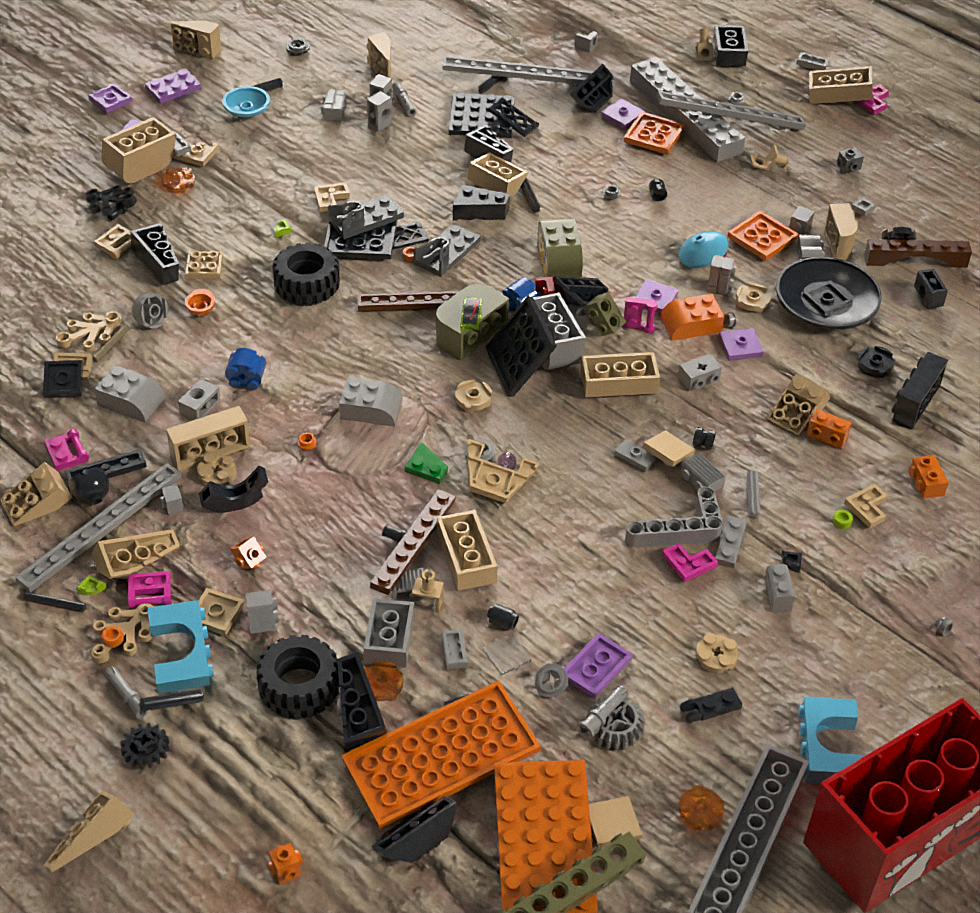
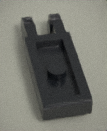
(711, 705)

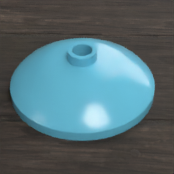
(246, 101)
(701, 247)

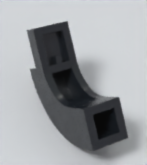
(234, 497)

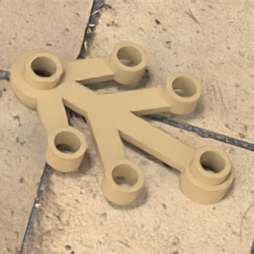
(110, 321)
(138, 616)

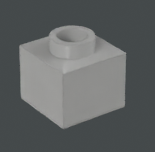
(171, 499)

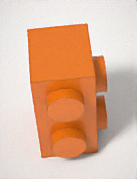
(828, 429)
(928, 476)

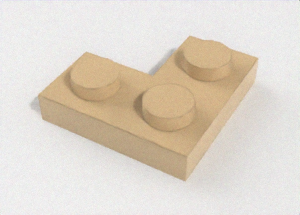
(328, 194)
(865, 504)

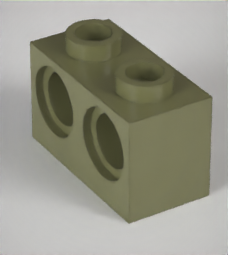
(605, 314)

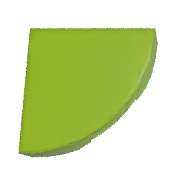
(282, 228)
(90, 586)

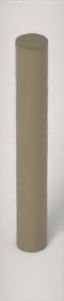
(111, 342)

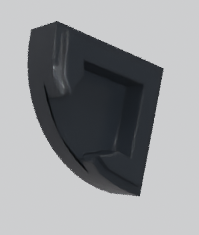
(792, 560)

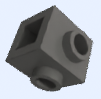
(850, 160)

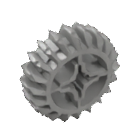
(618, 729)

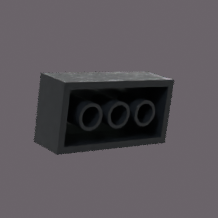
(919, 390)

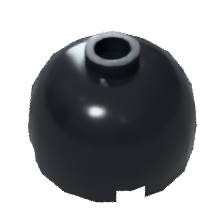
(90, 487)

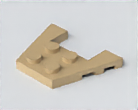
(492, 479)

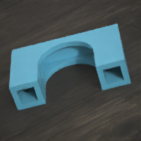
(193, 669)
(819, 715)

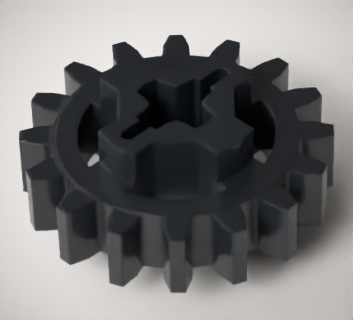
(147, 745)

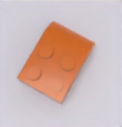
(692, 317)

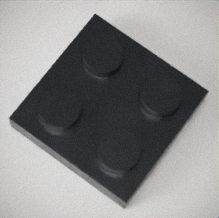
(63, 378)

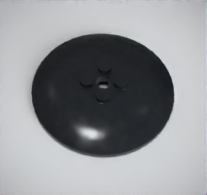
(828, 293)

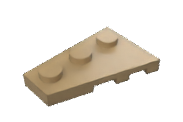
(199, 155)

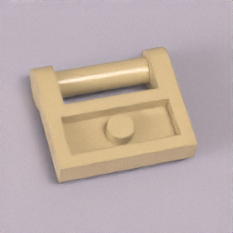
(112, 239)

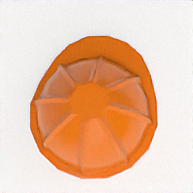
(200, 302)

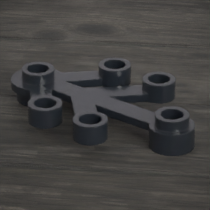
(94, 196)

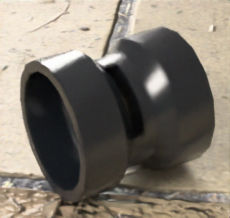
(658, 190)
(704, 438)

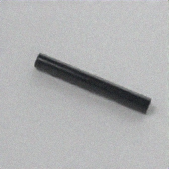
(55, 601)

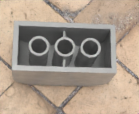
(564, 330)

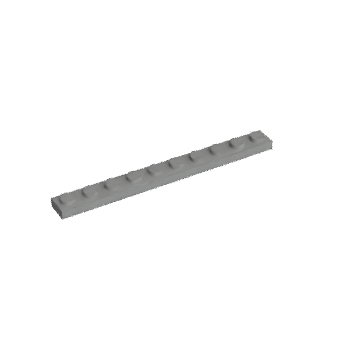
(515, 70)
(725, 109)
(97, 528)

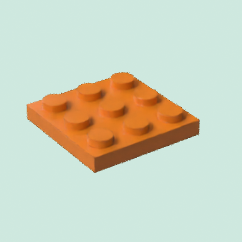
(654, 133)
(762, 235)

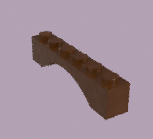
(883, 251)

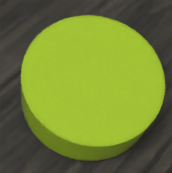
(842, 519)

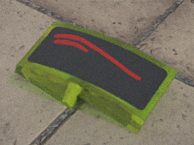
(471, 313)

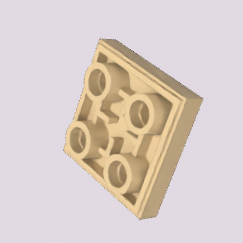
(204, 265)
(668, 448)
(612, 818)

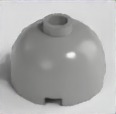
(150, 310)

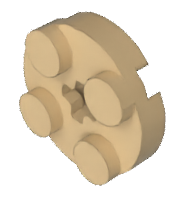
(745, 300)
(473, 403)
(217, 462)
(716, 664)

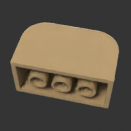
(139, 150)

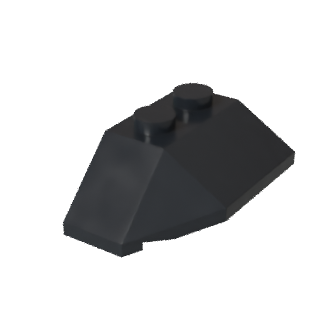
(595, 89)
(578, 290)
(418, 832)

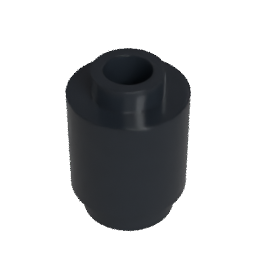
(503, 616)

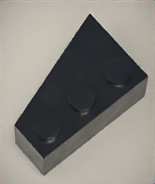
(483, 141)
(480, 203)

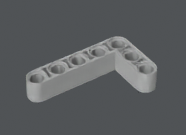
(687, 530)

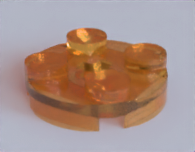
(184, 175)
(393, 678)
(701, 797)

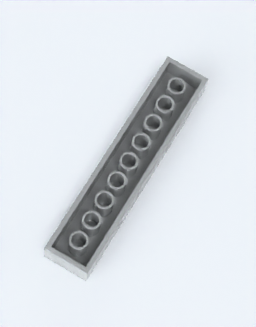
(710, 132)
(751, 833)

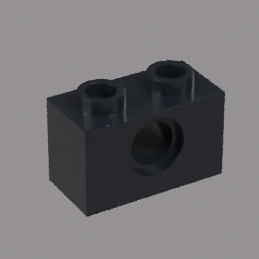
(930, 288)

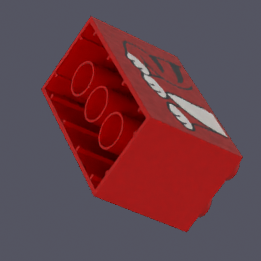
(901, 807)

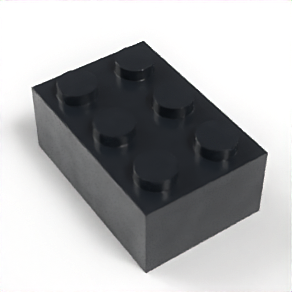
(730, 45)

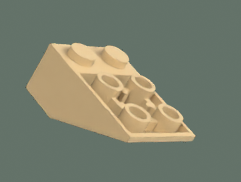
(196, 37)
(380, 53)
(798, 404)
(36, 495)

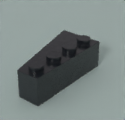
(156, 253)
(359, 708)

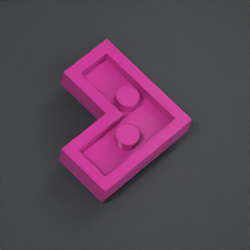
(875, 105)
(689, 566)

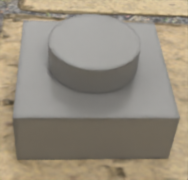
(863, 206)

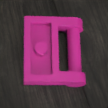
(633, 314)
(60, 453)
(149, 584)

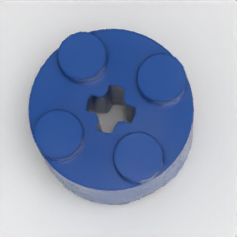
(519, 291)
(245, 368)

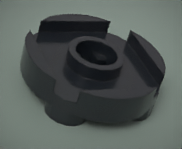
(899, 233)
(868, 363)

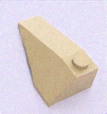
(129, 554)
(102, 820)

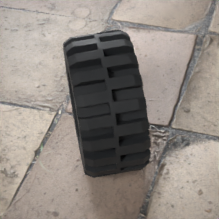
(306, 288)
(303, 698)

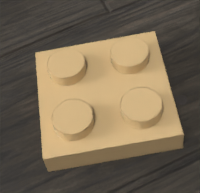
(220, 610)

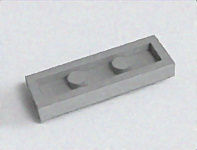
(731, 541)

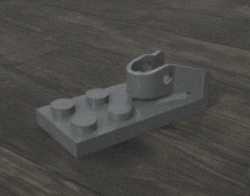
(363, 216)
(445, 250)

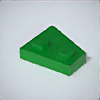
(426, 465)

